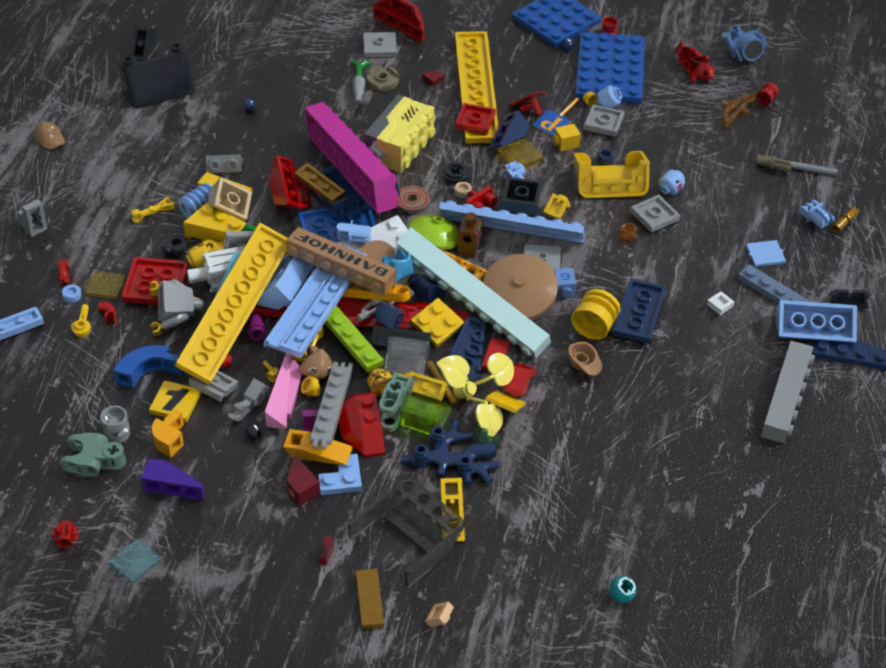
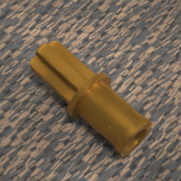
(845, 219)

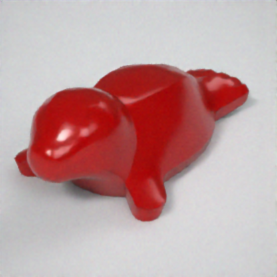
(694, 63)

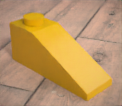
(452, 497)

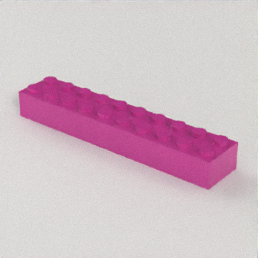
(351, 157)

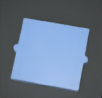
(765, 253)

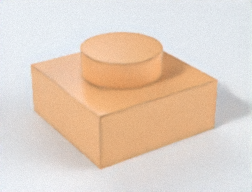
(439, 614)

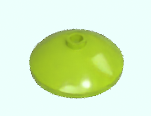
(437, 230)

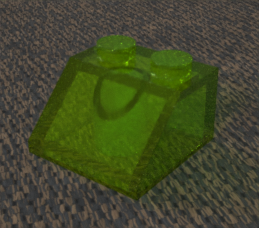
(423, 413)

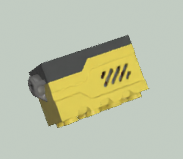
(400, 132)

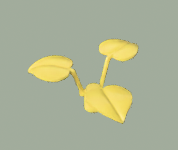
(455, 374)

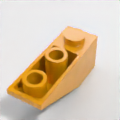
(299, 445)

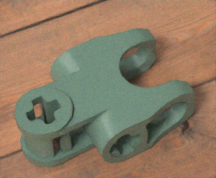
(393, 398)
(94, 455)

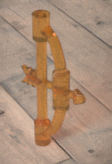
(733, 104)

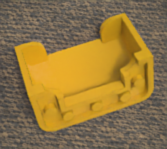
(612, 180)

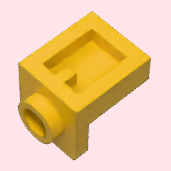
(556, 206)

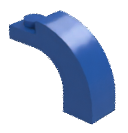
(144, 360)

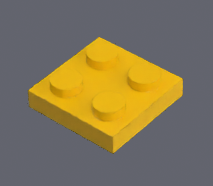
(438, 321)

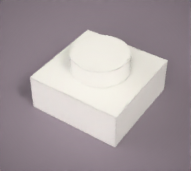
(720, 303)

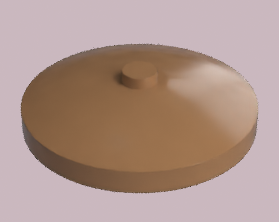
(524, 283)

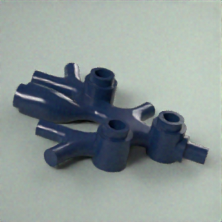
(443, 458)

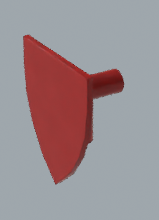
(533, 104)

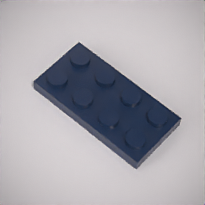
(639, 311)

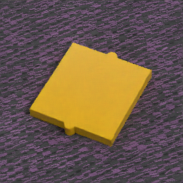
(505, 401)

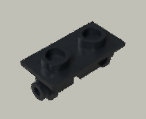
(857, 297)

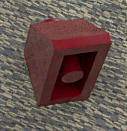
(301, 483)

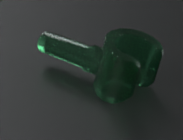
(482, 434)

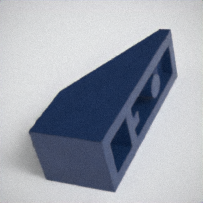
(512, 128)

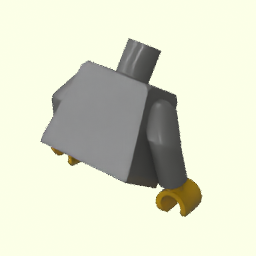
(174, 304)

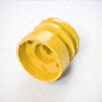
(595, 314)

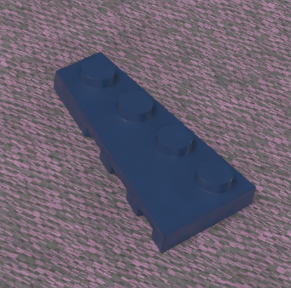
(470, 346)
(850, 353)

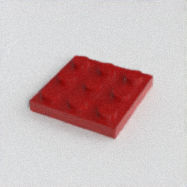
(145, 271)

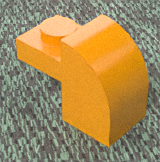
(167, 434)

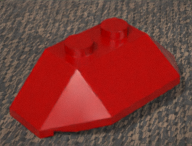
(401, 16)
(286, 188)
(362, 424)

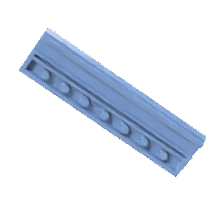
(517, 223)
(307, 312)

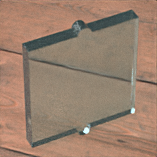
(135, 561)

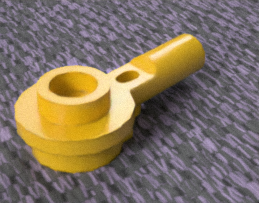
(82, 327)

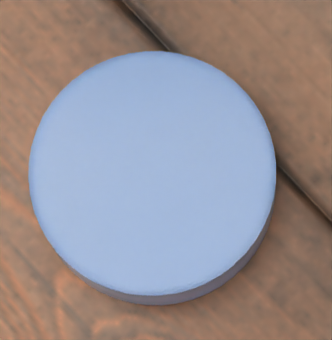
(71, 293)

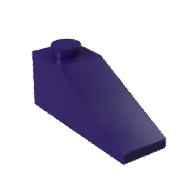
(168, 479)

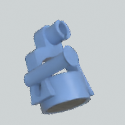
(745, 45)

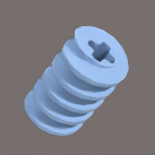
(194, 200)

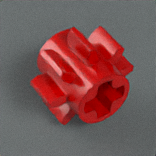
(65, 534)

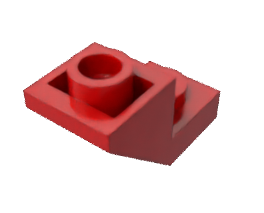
(520, 380)

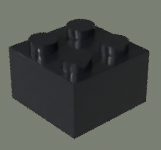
(522, 196)

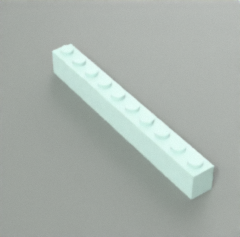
(474, 294)

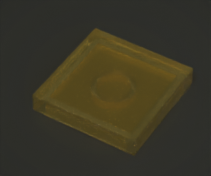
(522, 152)

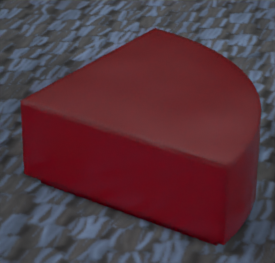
(433, 77)
(328, 543)

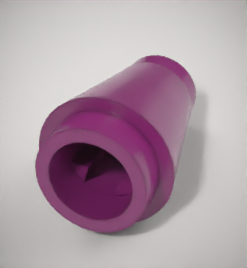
(256, 328)

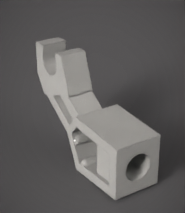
(252, 397)

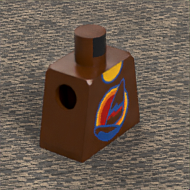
(472, 227)

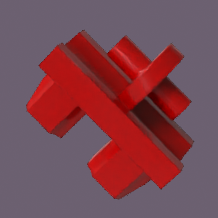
(481, 198)

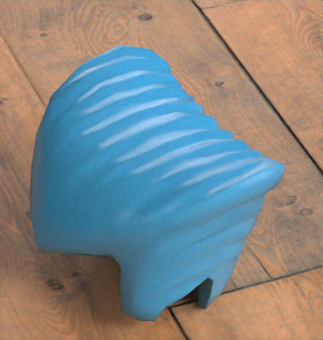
(401, 262)

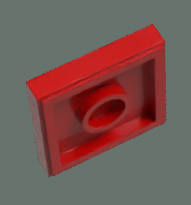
(475, 118)

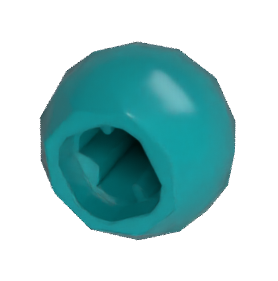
(622, 589)

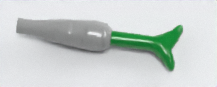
(359, 81)

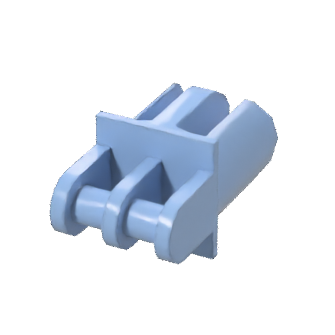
(817, 214)
(353, 233)

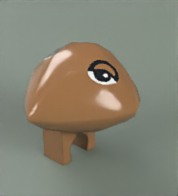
(316, 364)

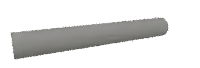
(813, 168)

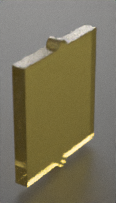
(105, 284)

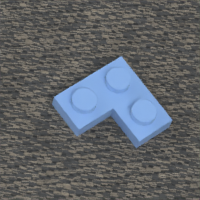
(344, 481)

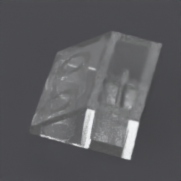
(406, 355)

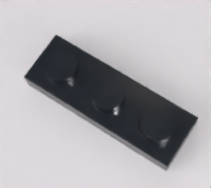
(382, 333)

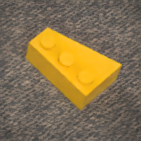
(211, 224)

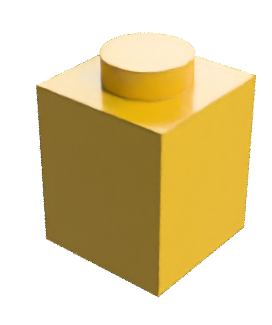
(567, 137)

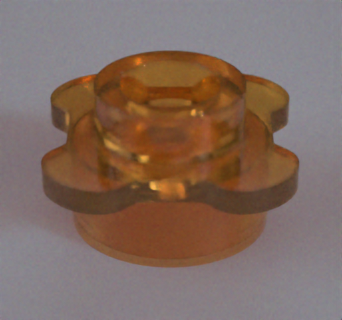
(628, 231)

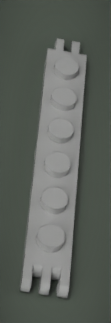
(331, 405)

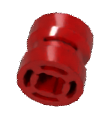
(609, 25)
(767, 93)

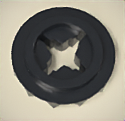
(455, 167)

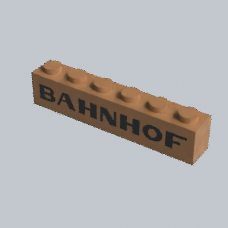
(341, 261)

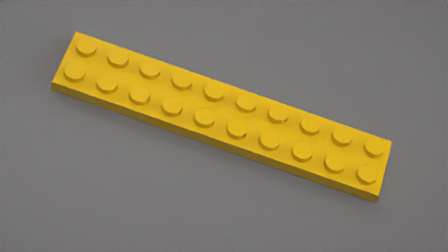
(476, 78)
(233, 304)

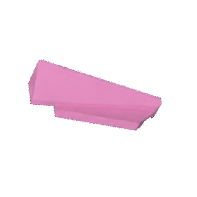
(284, 394)

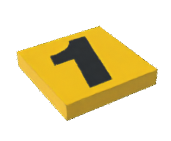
(175, 396)

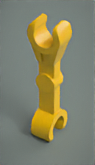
(164, 205)

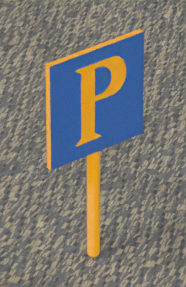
(552, 120)

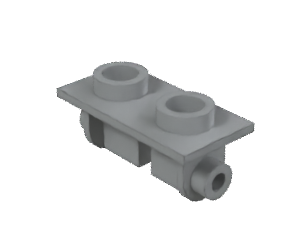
(223, 163)

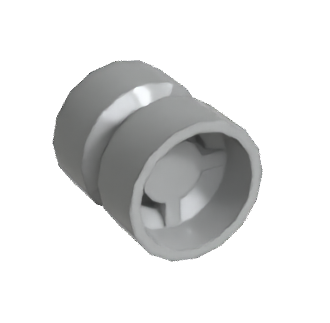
(115, 424)

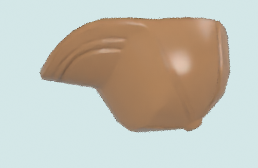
(48, 135)
(585, 358)

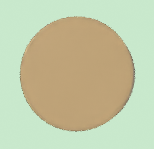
(461, 189)

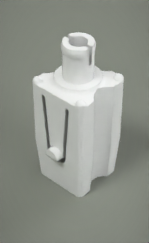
(214, 267)

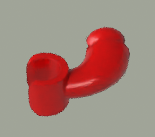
(63, 275)
(110, 312)

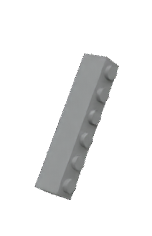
(787, 392)

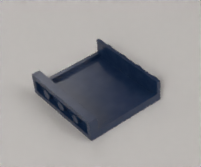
(351, 202)

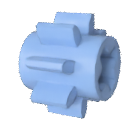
(514, 170)

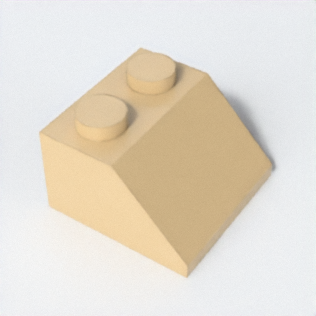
(230, 198)

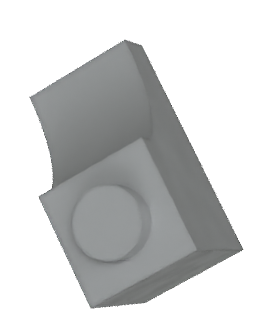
(33, 218)

